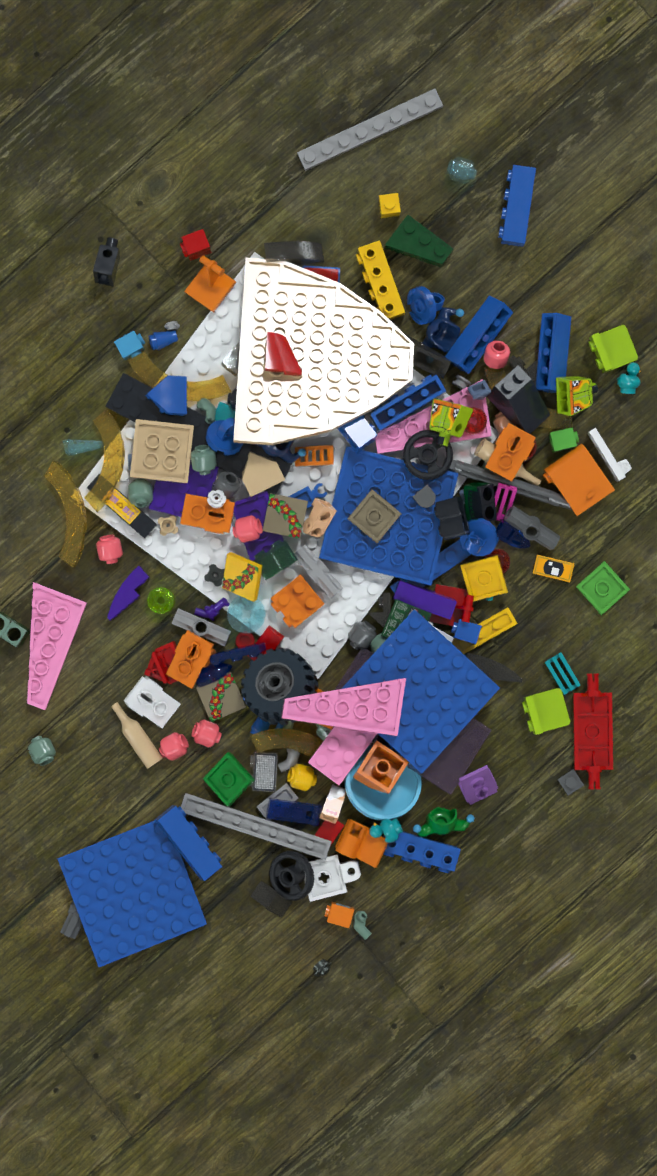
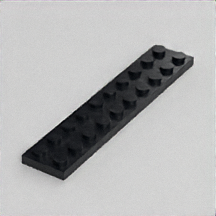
(130, 402)

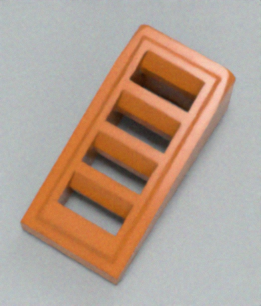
(329, 448)

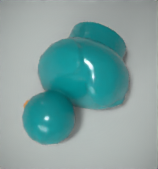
(629, 382)
(389, 828)

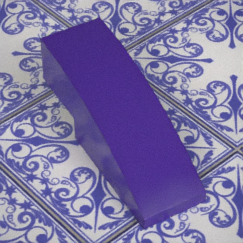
(127, 592)
(425, 599)

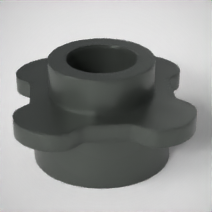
(210, 576)
(322, 968)

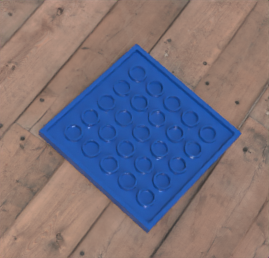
(411, 543)
(439, 691)
(131, 892)

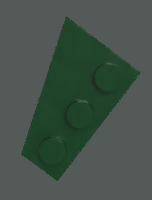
(418, 242)

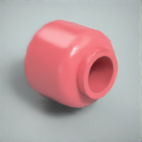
(496, 354)
(247, 529)
(109, 549)
(206, 733)
(173, 746)

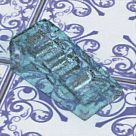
(75, 447)

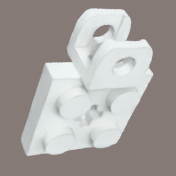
(338, 876)

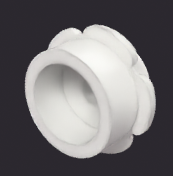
(216, 503)

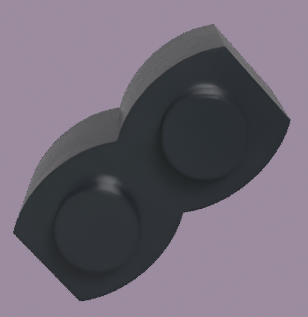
(452, 518)

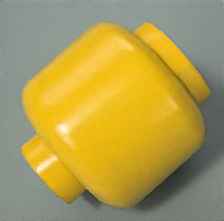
(301, 777)

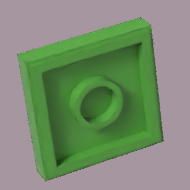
(602, 588)

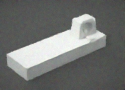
(617, 469)

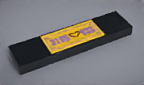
(129, 513)

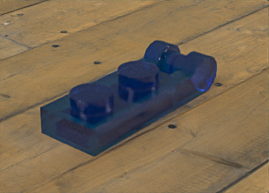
(237, 653)
(293, 811)

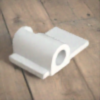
(151, 701)

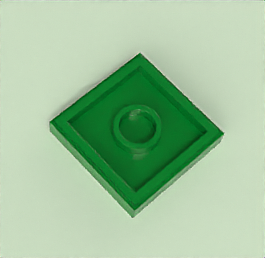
(228, 779)

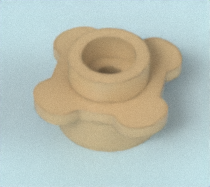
(169, 520)

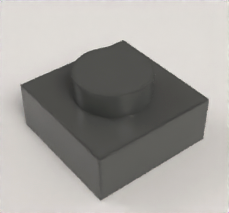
(570, 782)

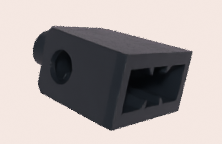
(107, 263)

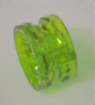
(154, 604)

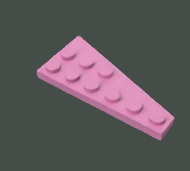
(397, 435)
(52, 632)
(362, 708)

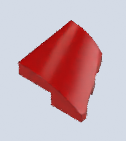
(280, 355)

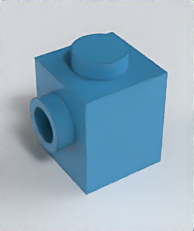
(130, 345)

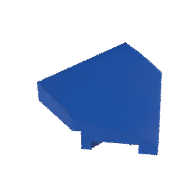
(170, 395)

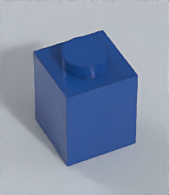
(466, 631)

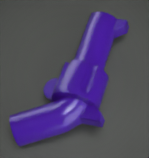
(213, 610)

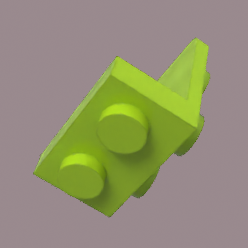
(613, 348)
(546, 711)

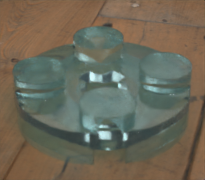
(246, 625)

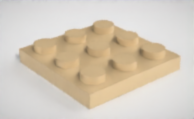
(161, 451)

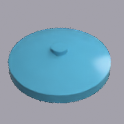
(381, 805)

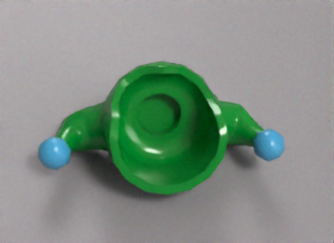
(442, 822)

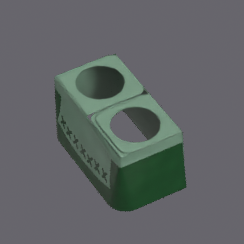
(24, 633)

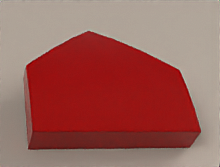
(160, 663)

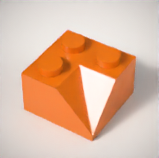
(380, 768)

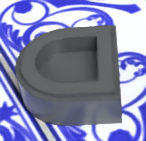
(425, 497)

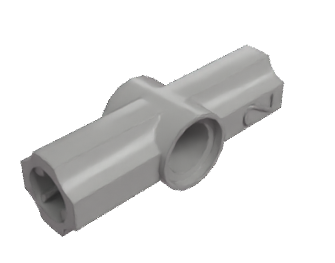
(318, 571)
(189, 622)

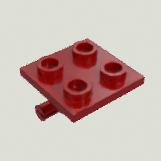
(463, 606)

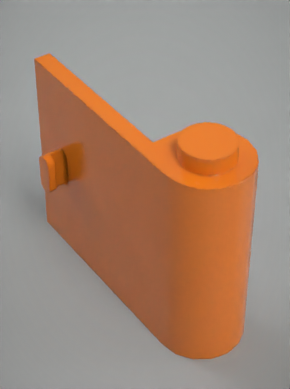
(577, 477)

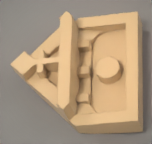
(260, 473)

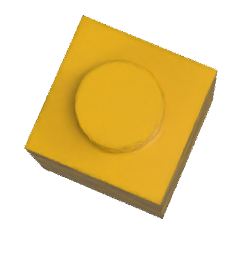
(389, 205)

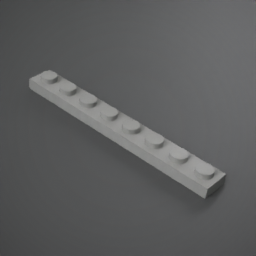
(370, 129)
(256, 826)

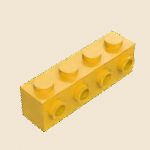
(380, 279)

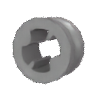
(461, 382)

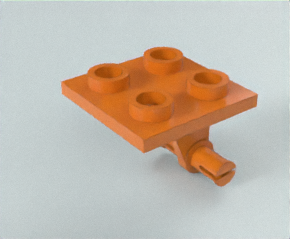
(210, 285)

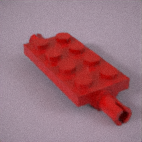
(593, 731)

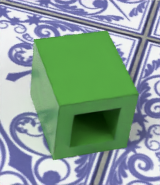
(563, 439)

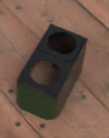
(480, 501)

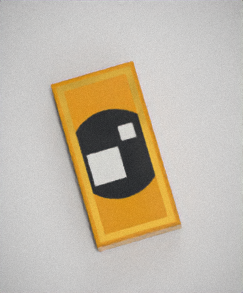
(553, 568)

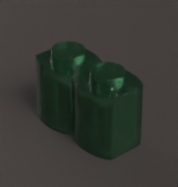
(275, 559)

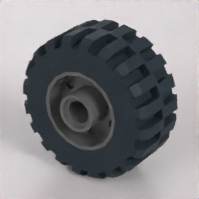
(275, 678)

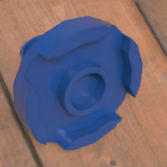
(424, 304)
(221, 436)
(481, 538)

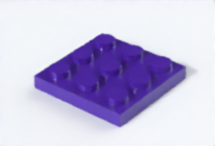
(170, 496)

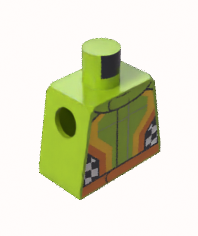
(574, 394)
(448, 420)

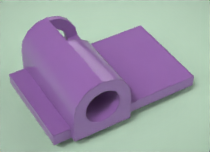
(478, 785)

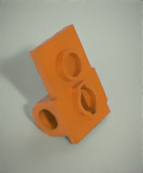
(510, 451)
(202, 515)
(187, 664)
(358, 843)

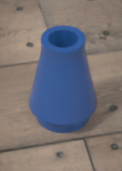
(159, 340)

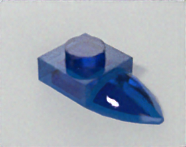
(511, 535)
(213, 673)

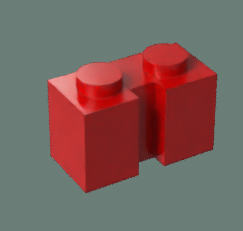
(195, 245)

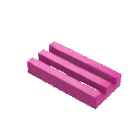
(507, 487)

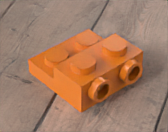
(296, 602)

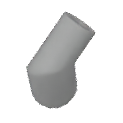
(292, 759)

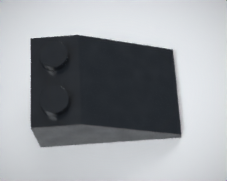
(519, 400)

